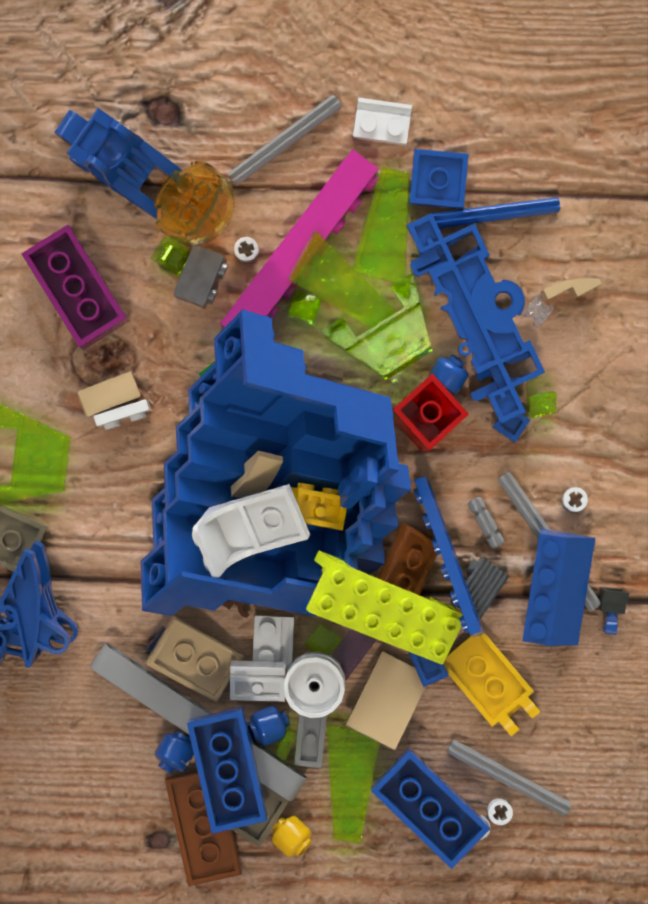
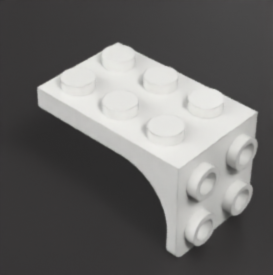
(248, 527)

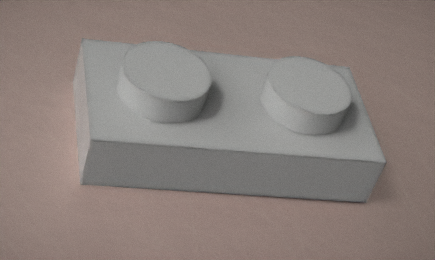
(310, 741)

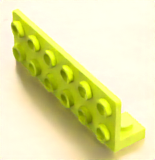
(384, 610)

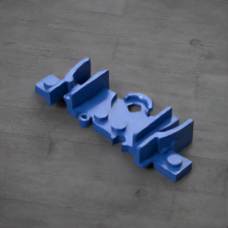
(474, 314)

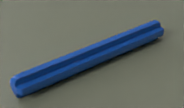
(497, 212)

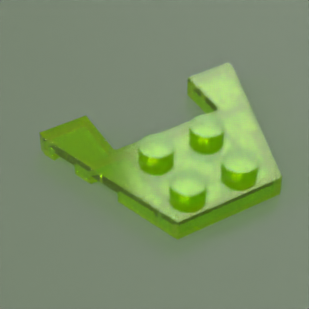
(391, 343)
(38, 459)

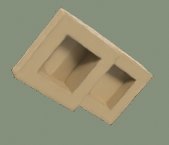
(576, 287)
(108, 394)
(258, 475)

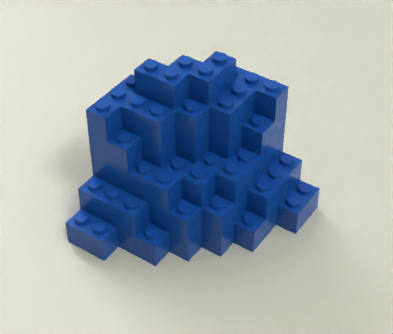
(322, 429)

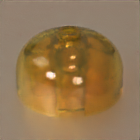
(195, 205)

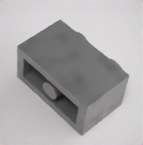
(200, 277)

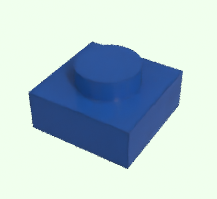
(512, 428)

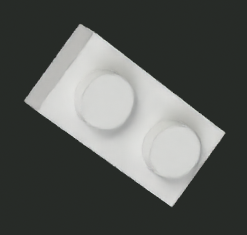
(112, 418)

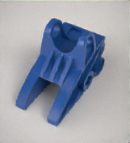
(113, 155)
(32, 610)

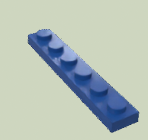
(451, 567)

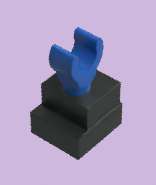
(612, 602)

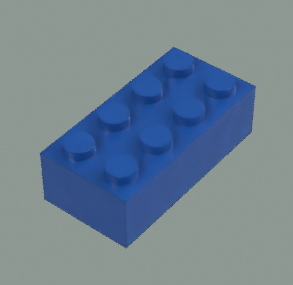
(227, 770)
(430, 807)

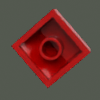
(428, 414)

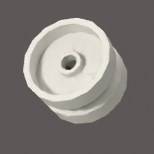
(319, 668)

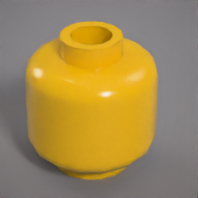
(291, 836)

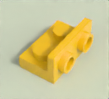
(320, 508)

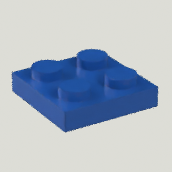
(438, 179)

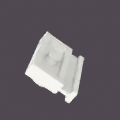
(382, 121)
(273, 639)
(257, 680)

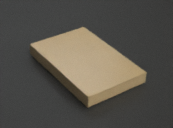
(193, 658)
(387, 701)

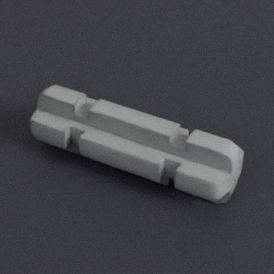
(486, 522)

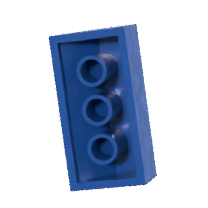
(558, 588)

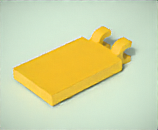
(490, 681)

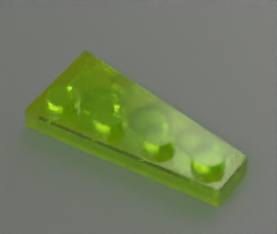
(385, 232)
(335, 281)
(351, 775)

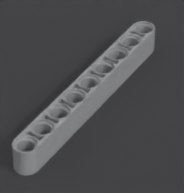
(180, 708)

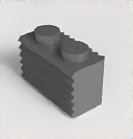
(484, 583)

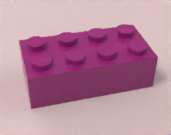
(75, 287)

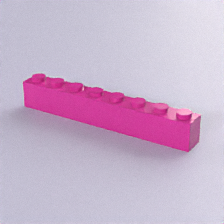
(324, 216)

